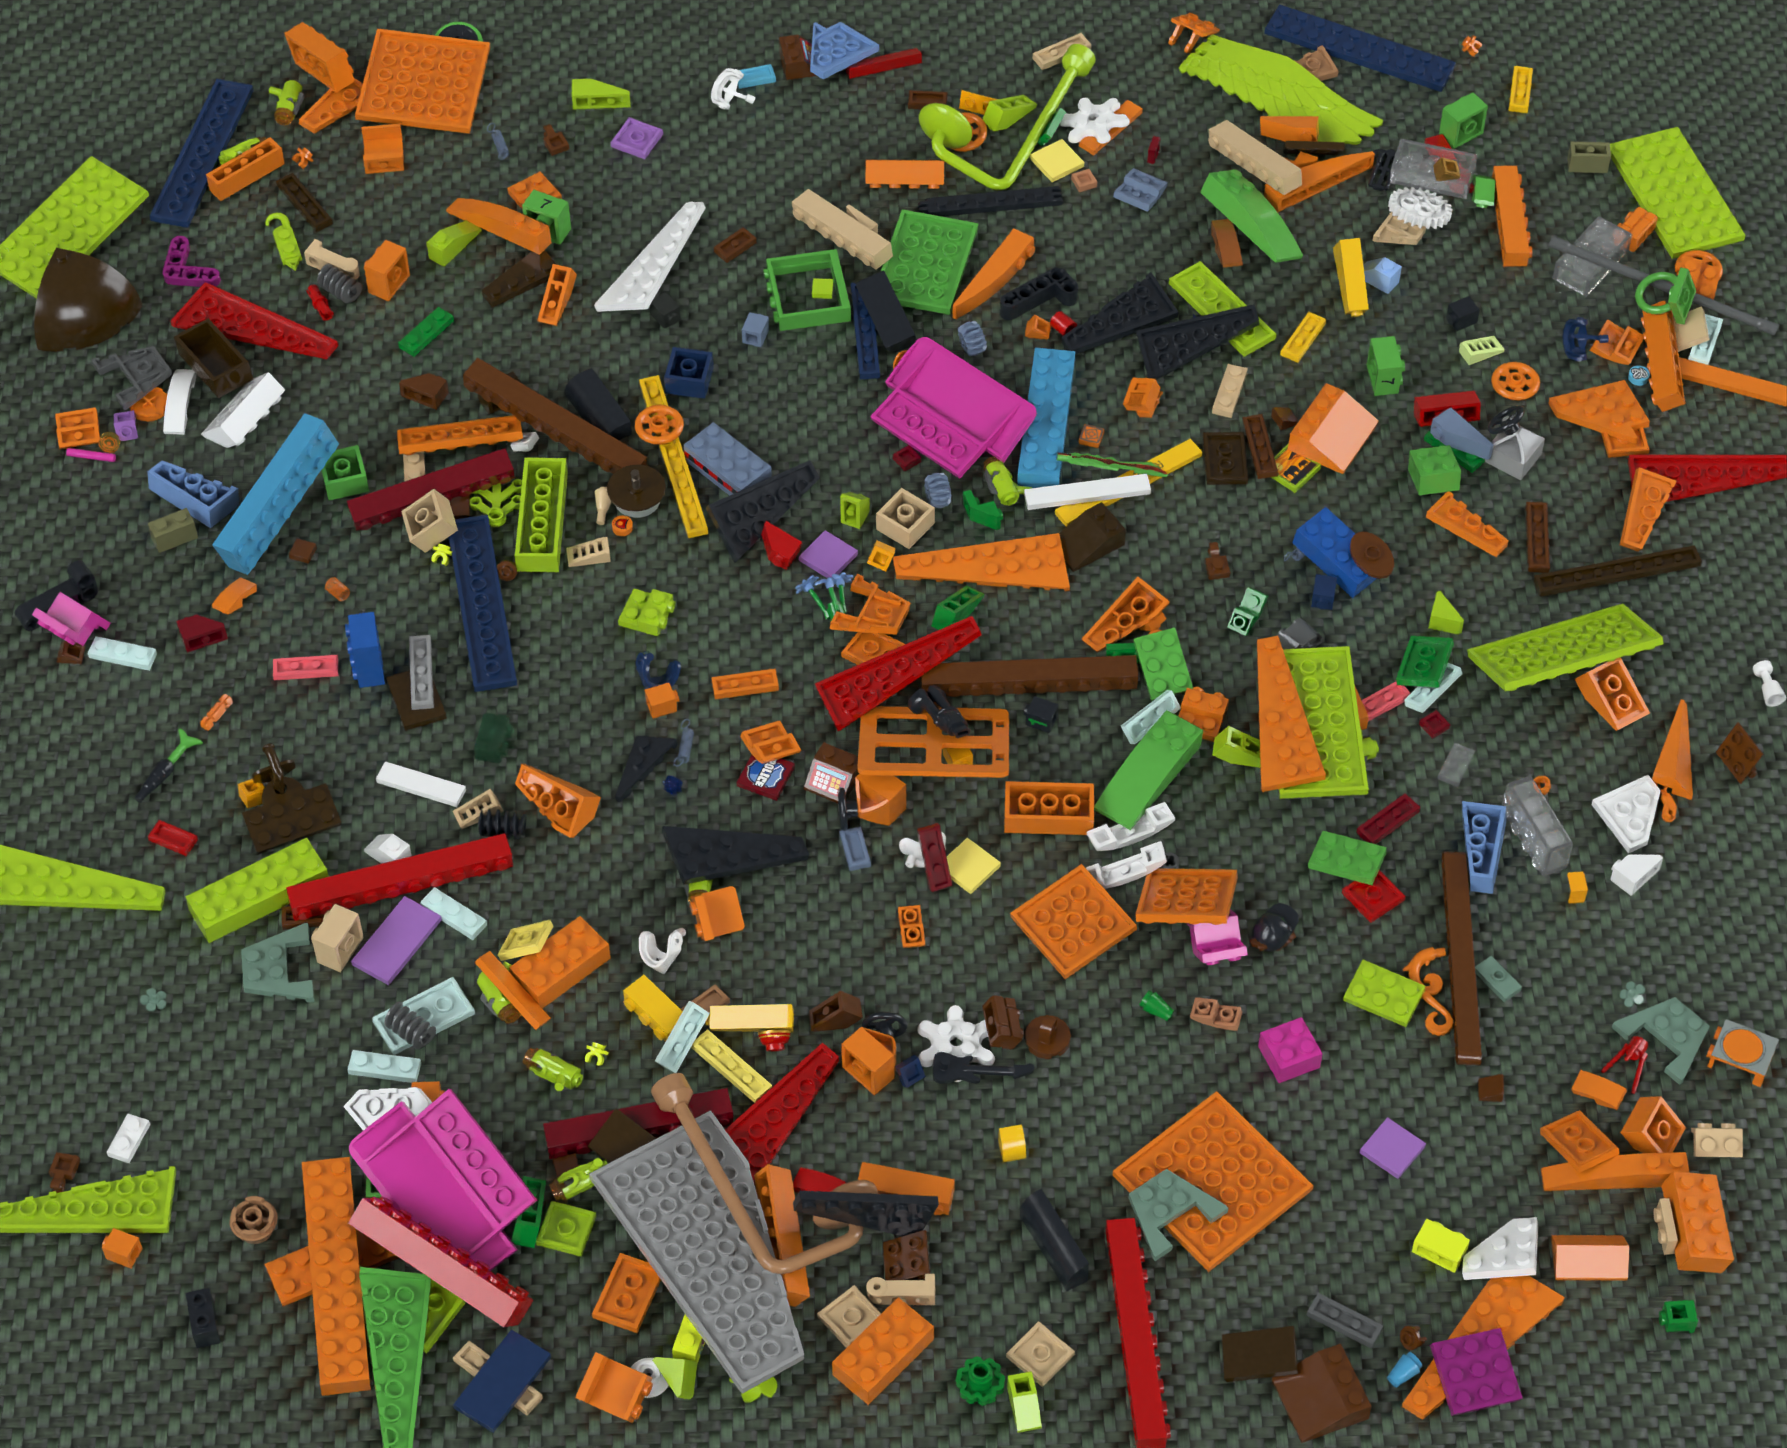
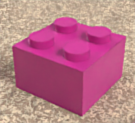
(1290, 1050)

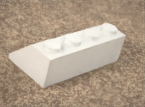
(244, 411)

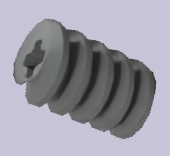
(338, 283)
(409, 1026)

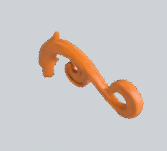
(1435, 981)

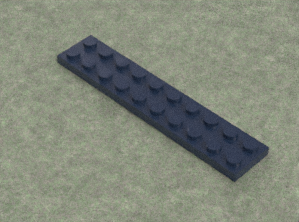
(1360, 48)
(201, 152)
(482, 605)

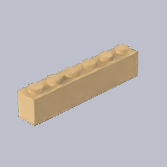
(1255, 157)
(842, 229)

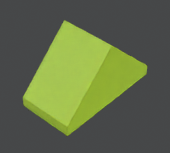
(1444, 616)
(679, 1375)

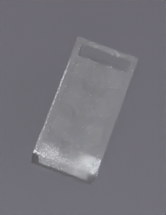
(1415, 169)
(1601, 238)
(1537, 826)

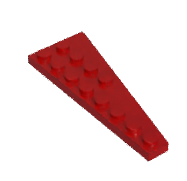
(251, 323)
(1710, 473)
(874, 681)
(773, 1117)

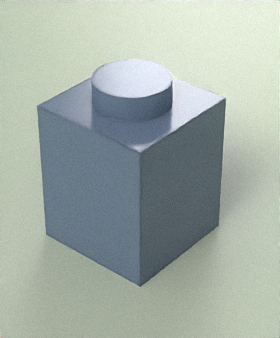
(755, 329)

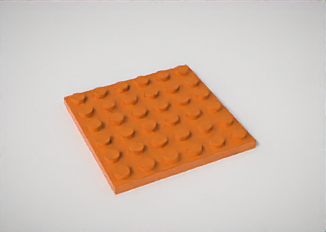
(423, 81)
(1228, 1161)

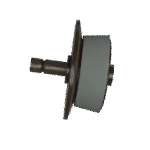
(636, 490)

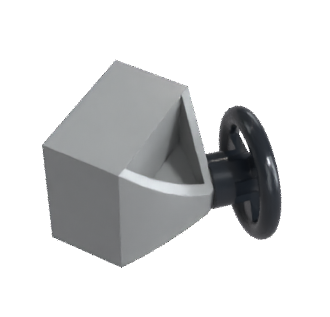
(1514, 446)

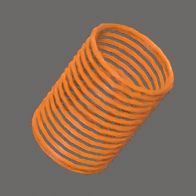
(337, 587)

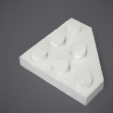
(1630, 811)
(370, 1105)
(1505, 1253)

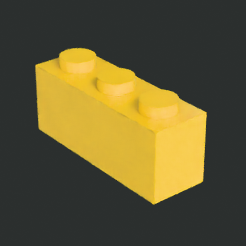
(652, 1007)

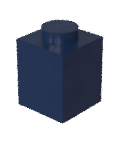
(1324, 592)

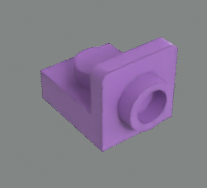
(125, 425)

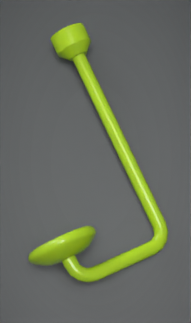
(952, 130)

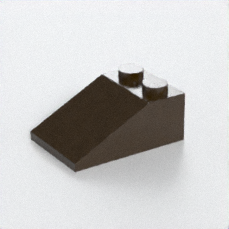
(1091, 537)

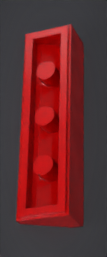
(884, 63)

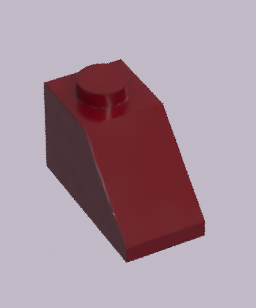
(200, 632)

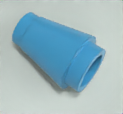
(1405, 1369)

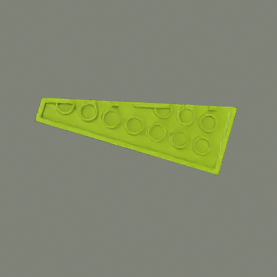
(49, 882)
(126, 1204)

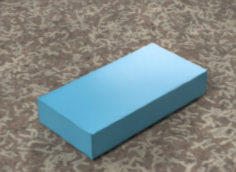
(757, 76)

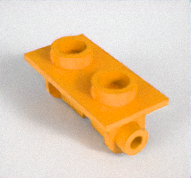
(974, 102)

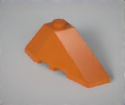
(1129, 612)
(562, 802)

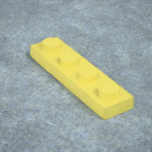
(731, 1066)

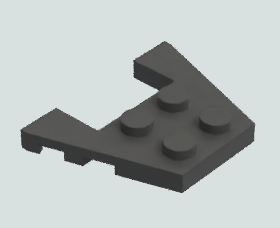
(142, 368)

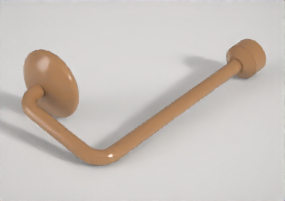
(673, 1095)

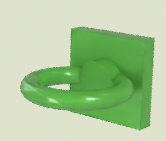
(1679, 297)

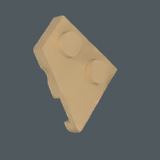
(1398, 232)

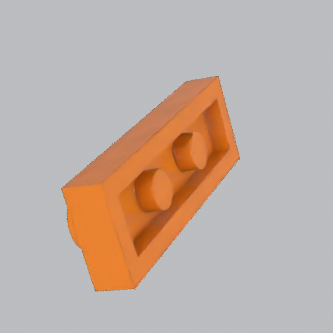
(745, 683)

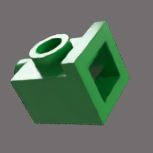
(1685, 1316)

